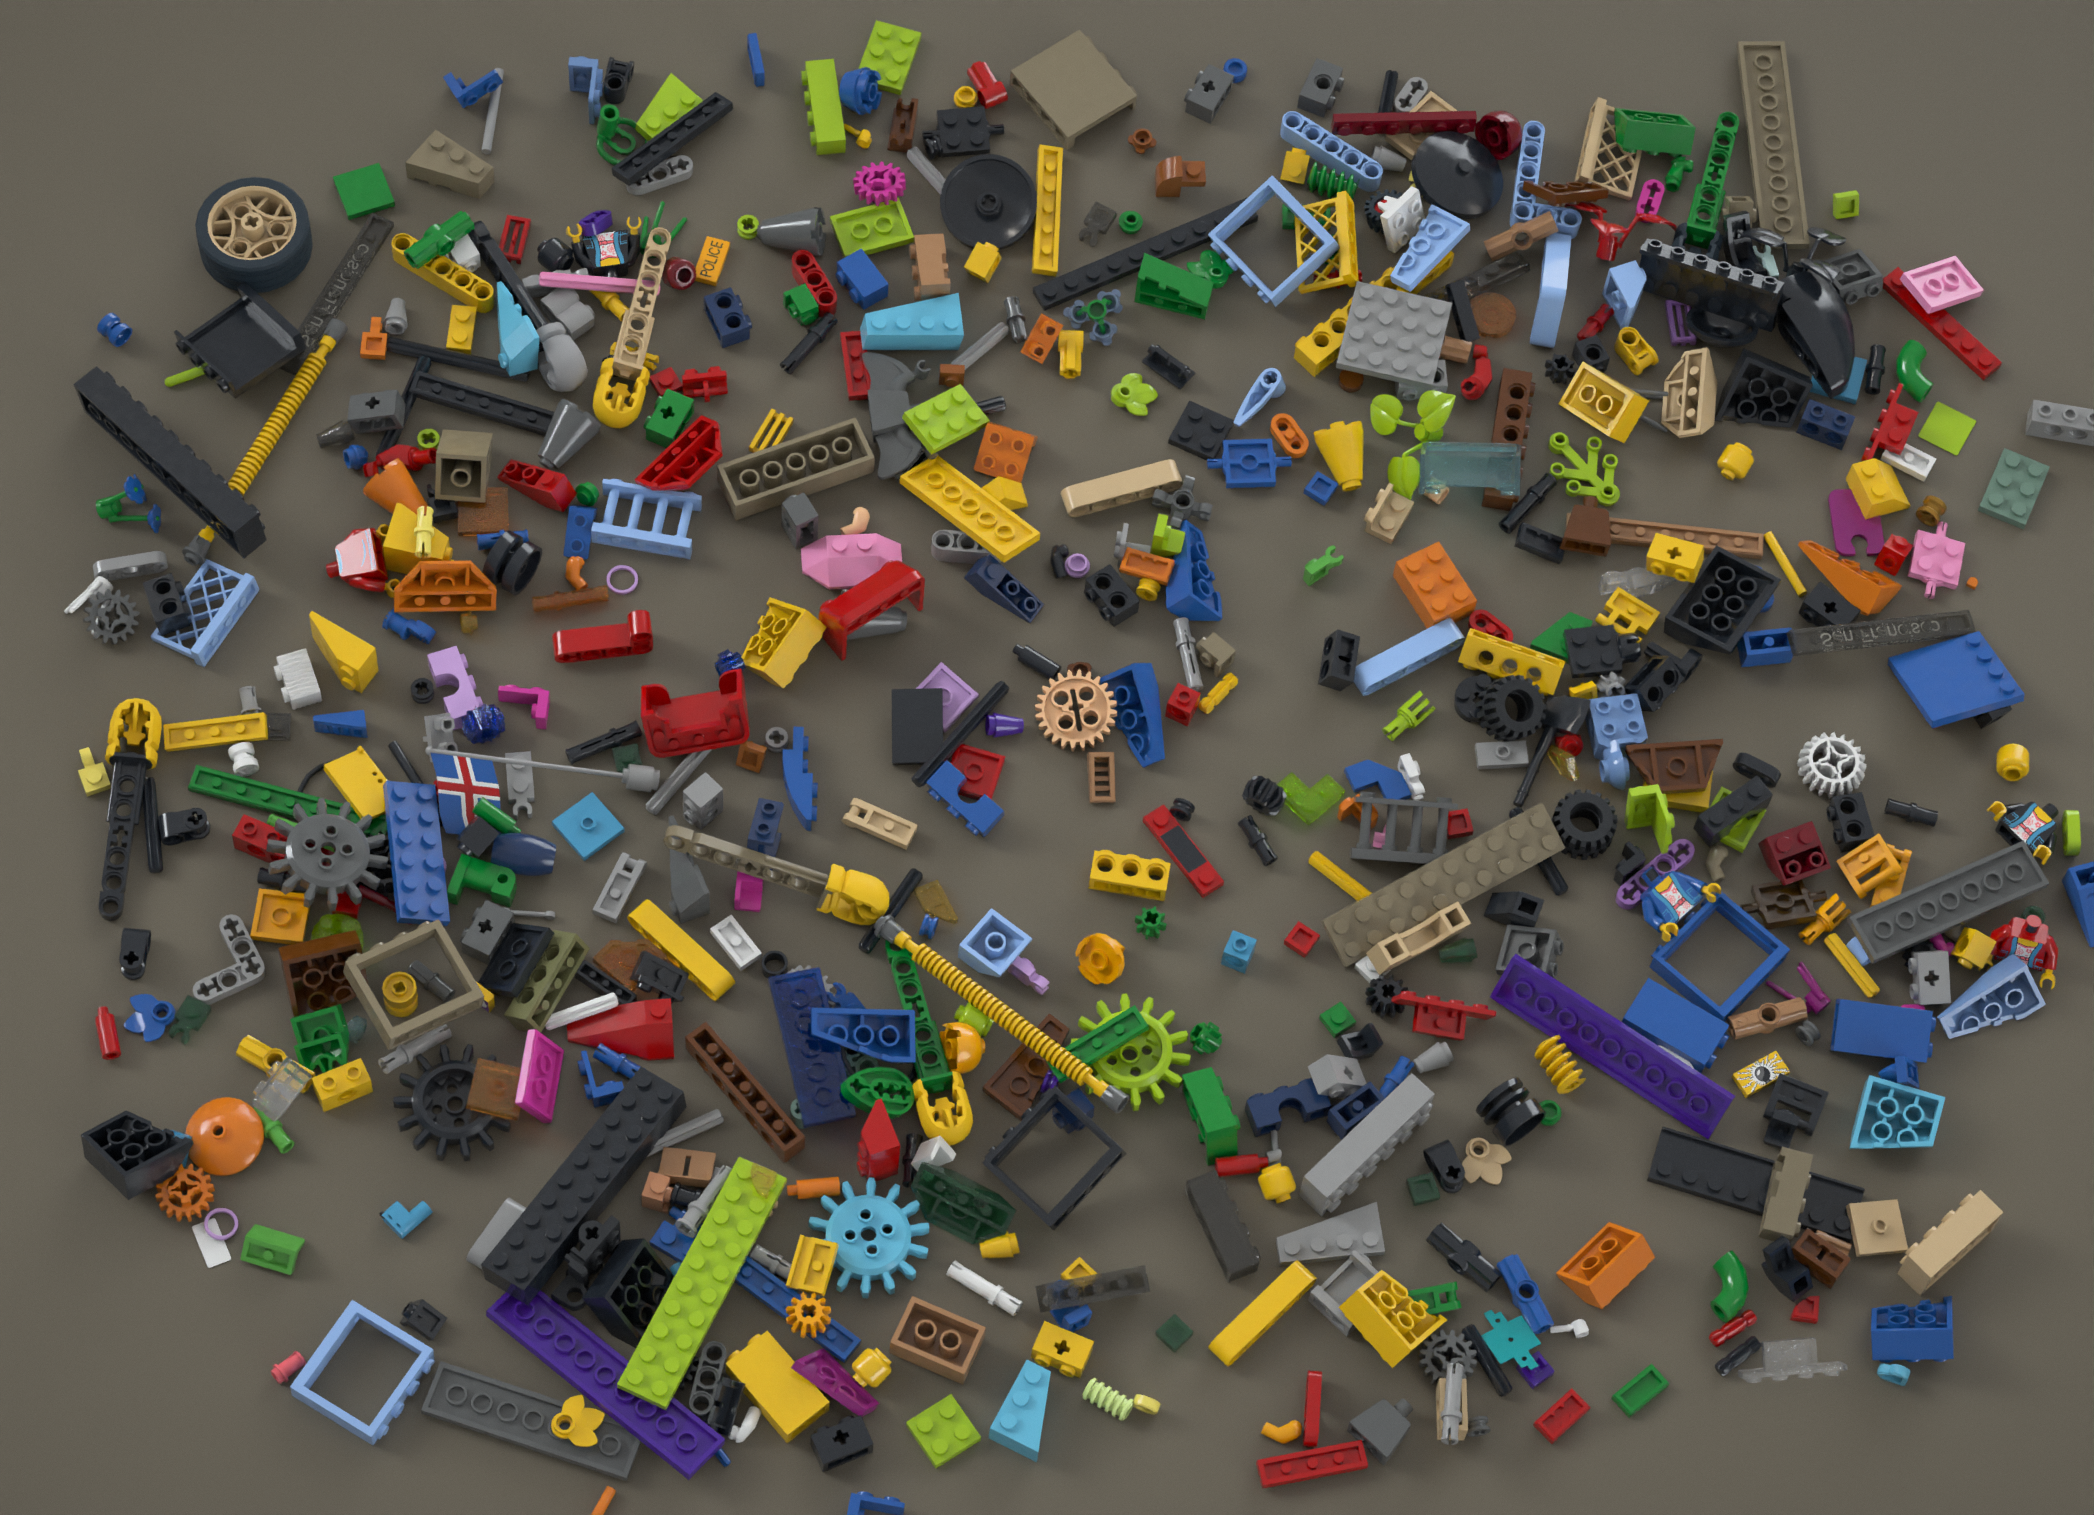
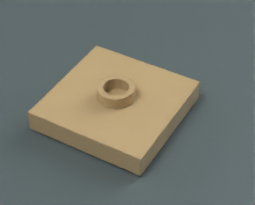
(1877, 1228)

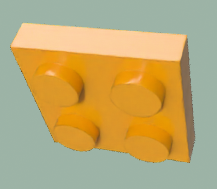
(279, 917)

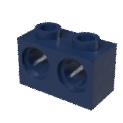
(722, 318)
(1825, 424)

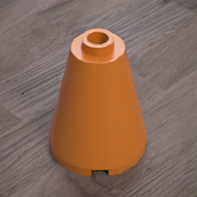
(394, 487)

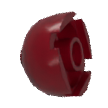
(1499, 133)

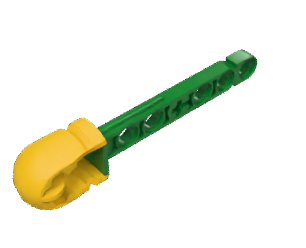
(935, 1076)

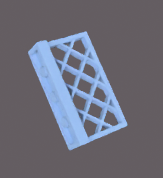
(224, 616)

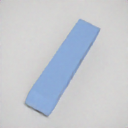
(1326, 142)
(1408, 656)

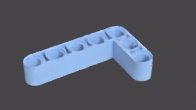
(1531, 166)
(1552, 290)

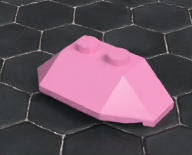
(847, 559)

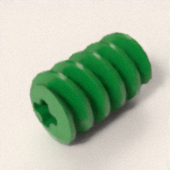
(1330, 182)

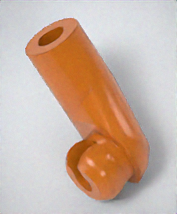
(572, 573)

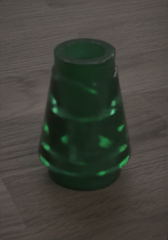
(1458, 951)

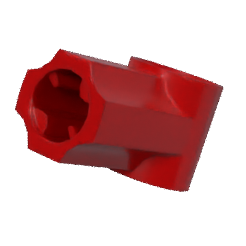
(989, 90)

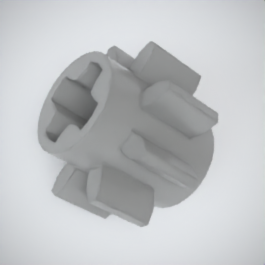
(1610, 685)

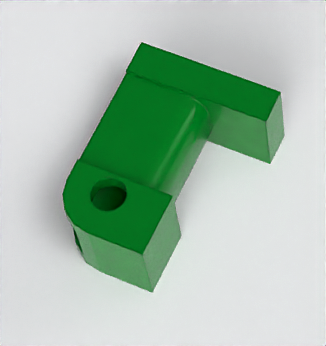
(482, 877)

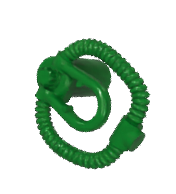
(607, 129)

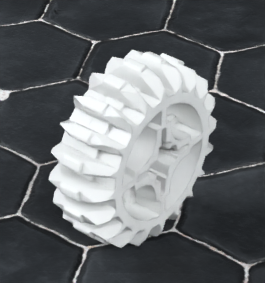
(1836, 753)

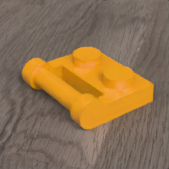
(1865, 859)

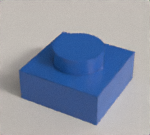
(1320, 488)

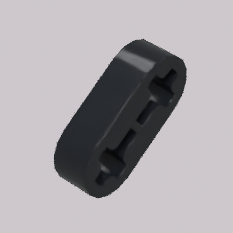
(1751, 766)

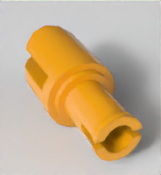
(1826, 919)

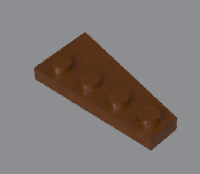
(1023, 1073)

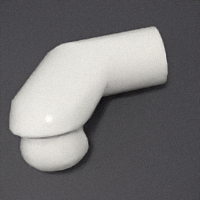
(748, 1425)

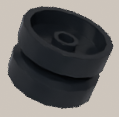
(512, 562)

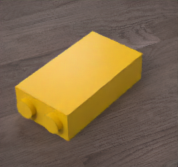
(775, 1388)

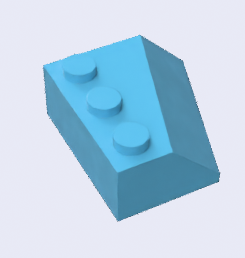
(1895, 1116)

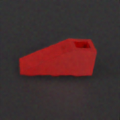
(539, 484)

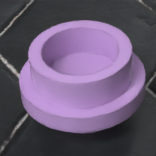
(1077, 565)

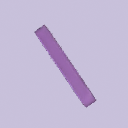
(1676, 865)

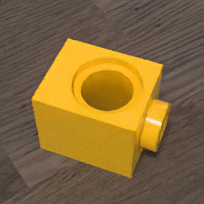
(983, 261)
(1972, 948)

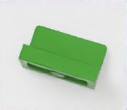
(271, 1249)

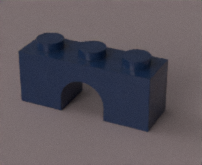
(1264, 1109)

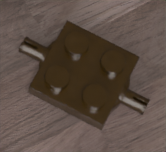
(1783, 904)

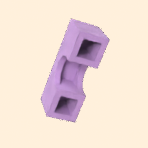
(449, 669)

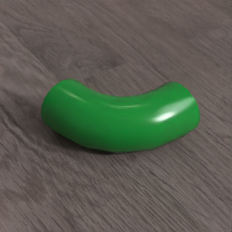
(1909, 370)
(1733, 1289)

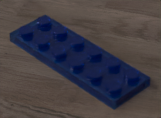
(812, 1061)

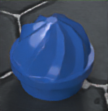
(355, 456)

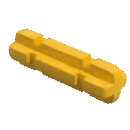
(1218, 693)

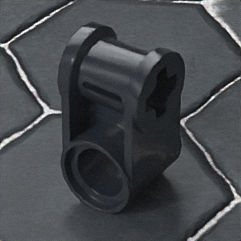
(617, 76)
(181, 826)
(134, 949)
(1444, 1162)

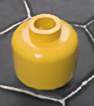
(1735, 461)
(2012, 762)
(1277, 1183)
(871, 1368)

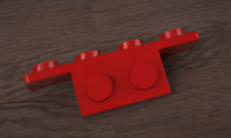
(1895, 426)
(1440, 1017)

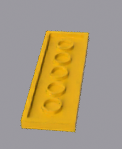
(970, 508)

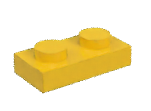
(461, 328)

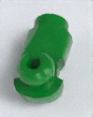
(1675, 175)

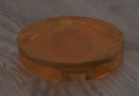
(1493, 314)

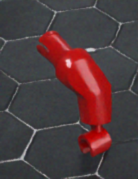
(1476, 385)
(409, 455)

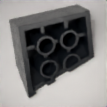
(1762, 392)
(134, 1152)
(629, 1290)

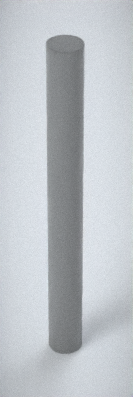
(491, 116)

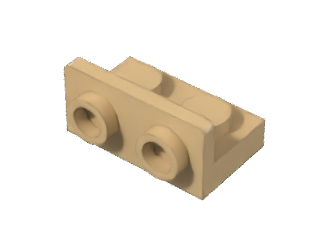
(1388, 514)

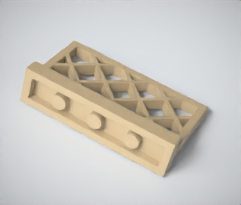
(1590, 152)

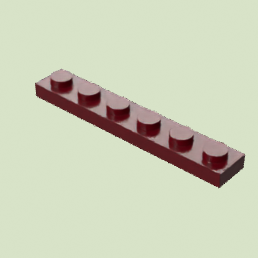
(1403, 122)

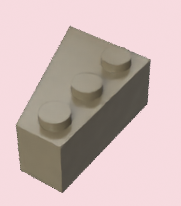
(450, 165)
(1785, 1195)

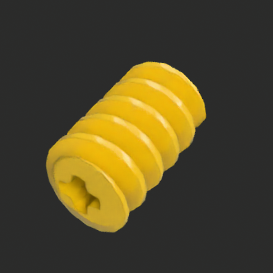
(1557, 1065)

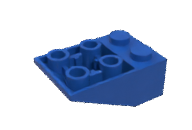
(2080, 890)

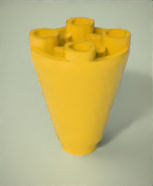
(1343, 452)

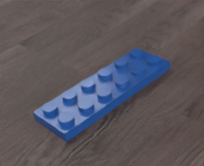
(416, 853)

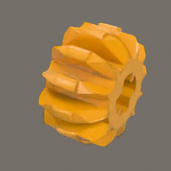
(808, 1324)

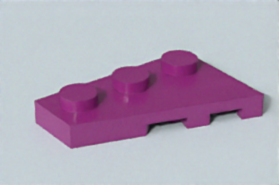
(834, 1380)

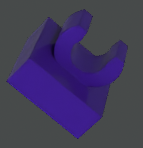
(1537, 1375)

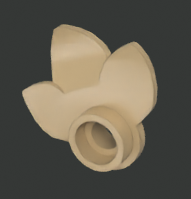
(1486, 1165)

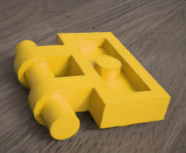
(1631, 611)

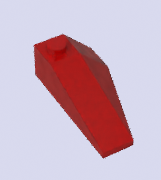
(629, 1028)

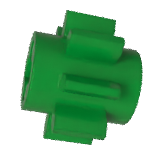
(1151, 916)
(1205, 1038)

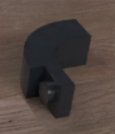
(1738, 250)

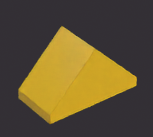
(1007, 492)

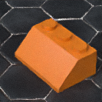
(1606, 1264)

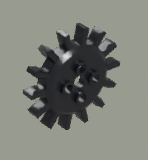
(432, 1093)

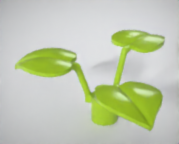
(1385, 414)

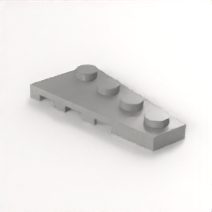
(1334, 1238)

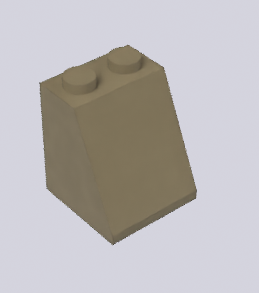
(463, 465)

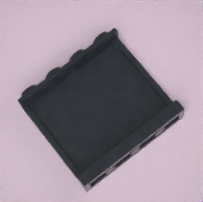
(242, 343)

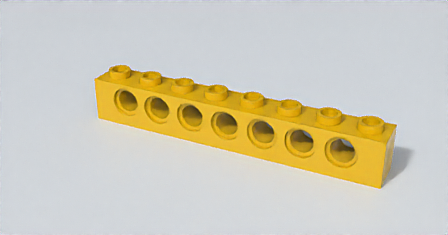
(1317, 358)

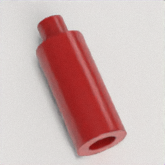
(107, 1034)
(1240, 1164)

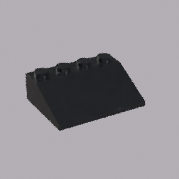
(1720, 602)

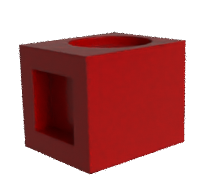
(1182, 704)

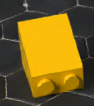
(401, 543)

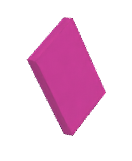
(539, 1076)

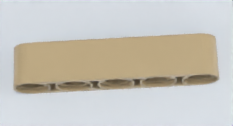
(1121, 488)

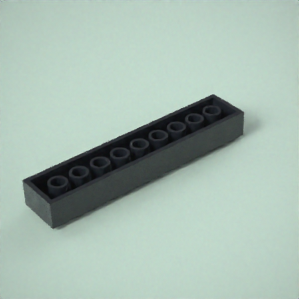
(171, 462)
(583, 1185)

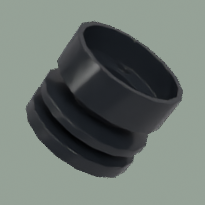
(1507, 1107)

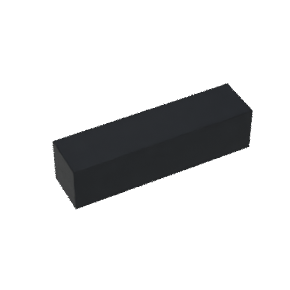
(1462, 311)
(603, 984)

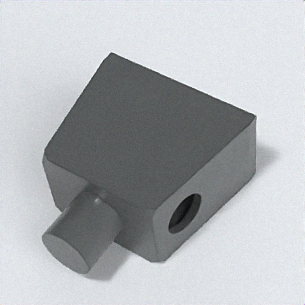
(1382, 1428)

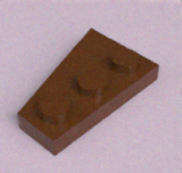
(1570, 193)

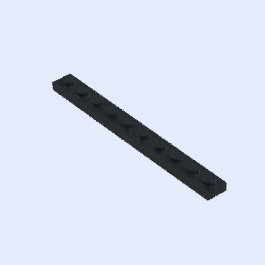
(1129, 259)

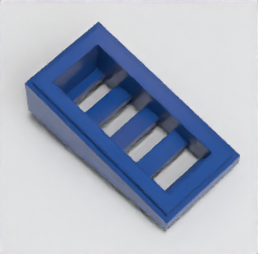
(342, 723)

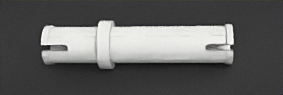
(994, 1294)

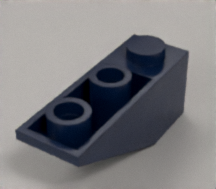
(1003, 588)

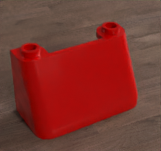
(696, 720)

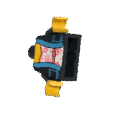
(608, 252)
(2029, 824)

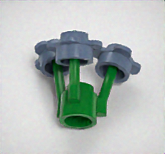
(1096, 311)

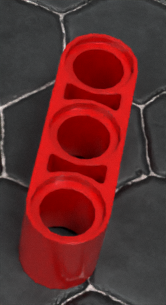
(813, 274)

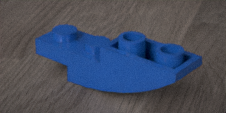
(798, 781)

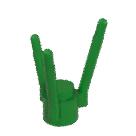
(657, 239)

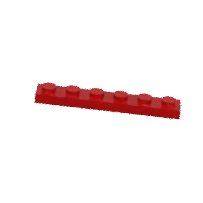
(1944, 328)

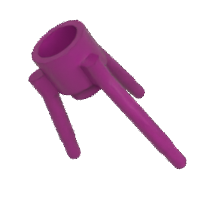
(1816, 998)

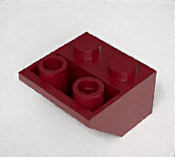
(1794, 853)

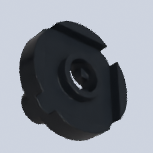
(1465, 697)

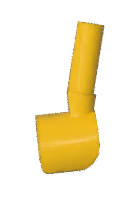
(863, 136)

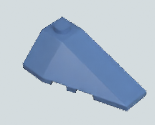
(1997, 996)

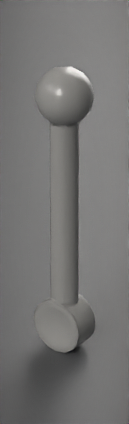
(548, 914)

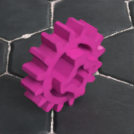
(879, 183)

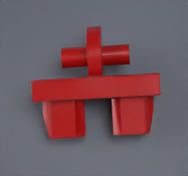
(704, 384)

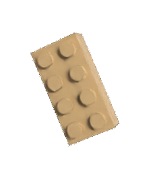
(1949, 1241)

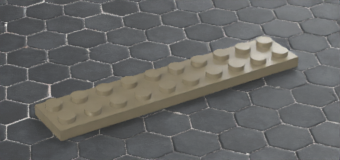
(1773, 141)
(1442, 882)

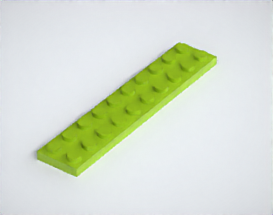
(699, 1287)

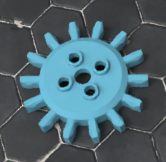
(891, 1248)

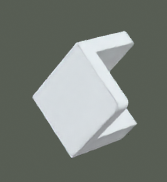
(933, 1151)

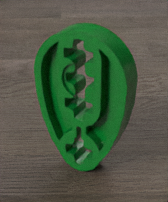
(883, 1079)

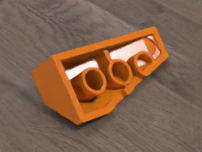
(1861, 588)

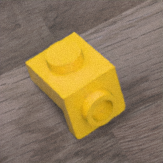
(1295, 166)

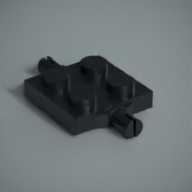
(963, 131)

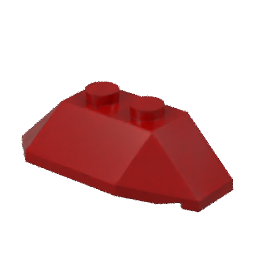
(685, 458)

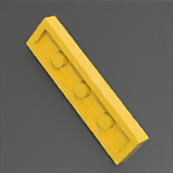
(215, 732)

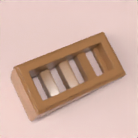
(1101, 757)

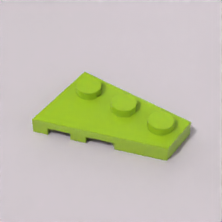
(667, 106)

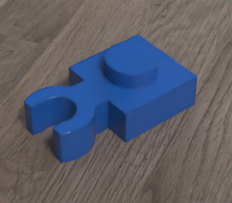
(844, 1000)

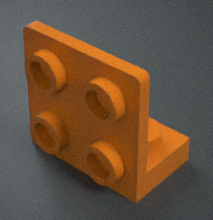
(1004, 452)

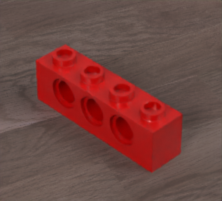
(252, 838)

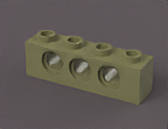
(547, 982)

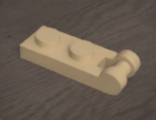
(880, 823)

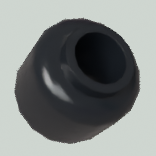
(555, 255)

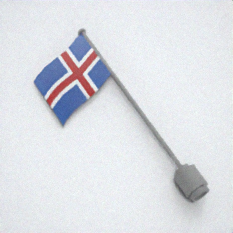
(469, 777)

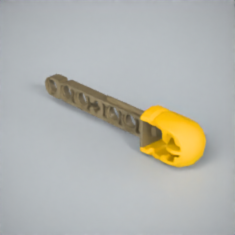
(847, 894)

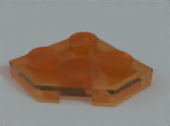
(620, 958)

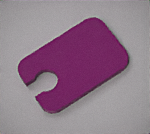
(1849, 523)

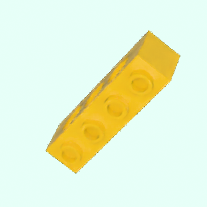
(1502, 650)

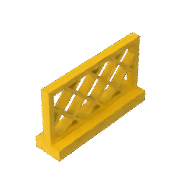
(1346, 240)

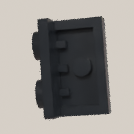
(659, 976)

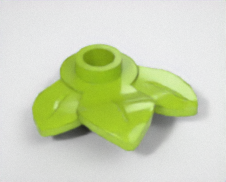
(1133, 394)

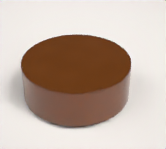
(1350, 381)

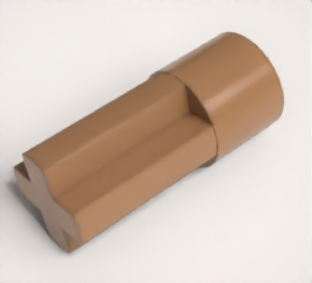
(1841, 1245)

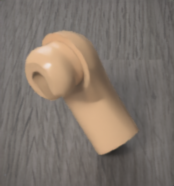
(859, 523)

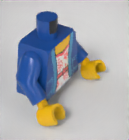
(1672, 898)

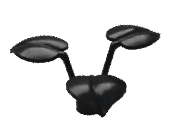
(1822, 268)

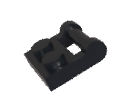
(1800, 1097)

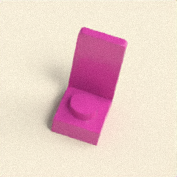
(535, 696)

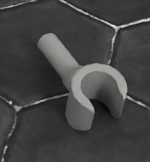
(1275, 1155)

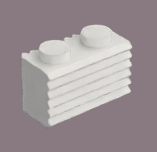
(298, 678)

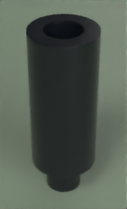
(1037, 661)

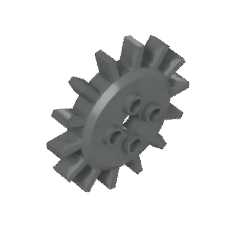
(306, 863)

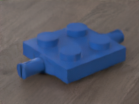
(1249, 463)

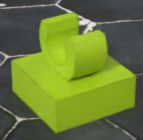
(1846, 204)

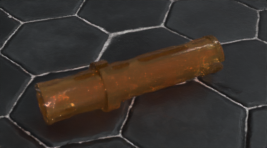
(571, 598)

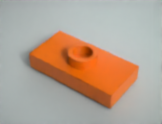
(1147, 565)

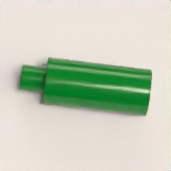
(495, 817)

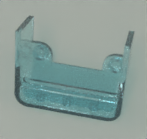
(1470, 466)

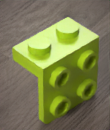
(1649, 808)

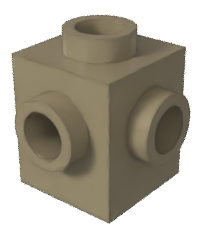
(1737, 204)

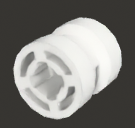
(243, 759)

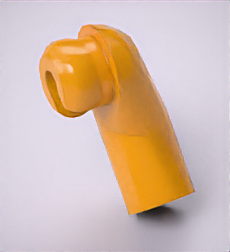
(1284, 1433)

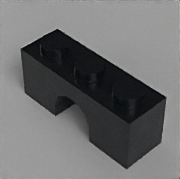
(1743, 802)

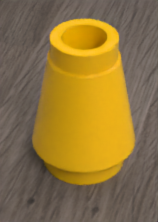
(1000, 1246)

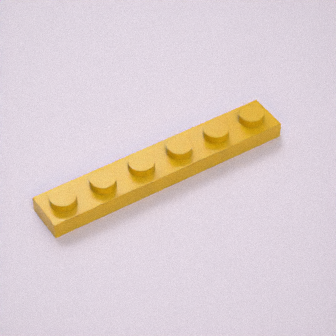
(1048, 210)

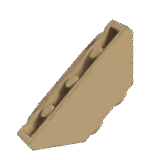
(1692, 395)

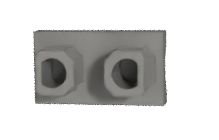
(439, 732)

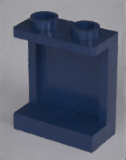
(763, 831)

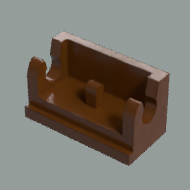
(903, 126)

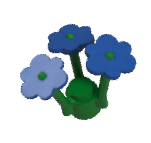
(134, 490)

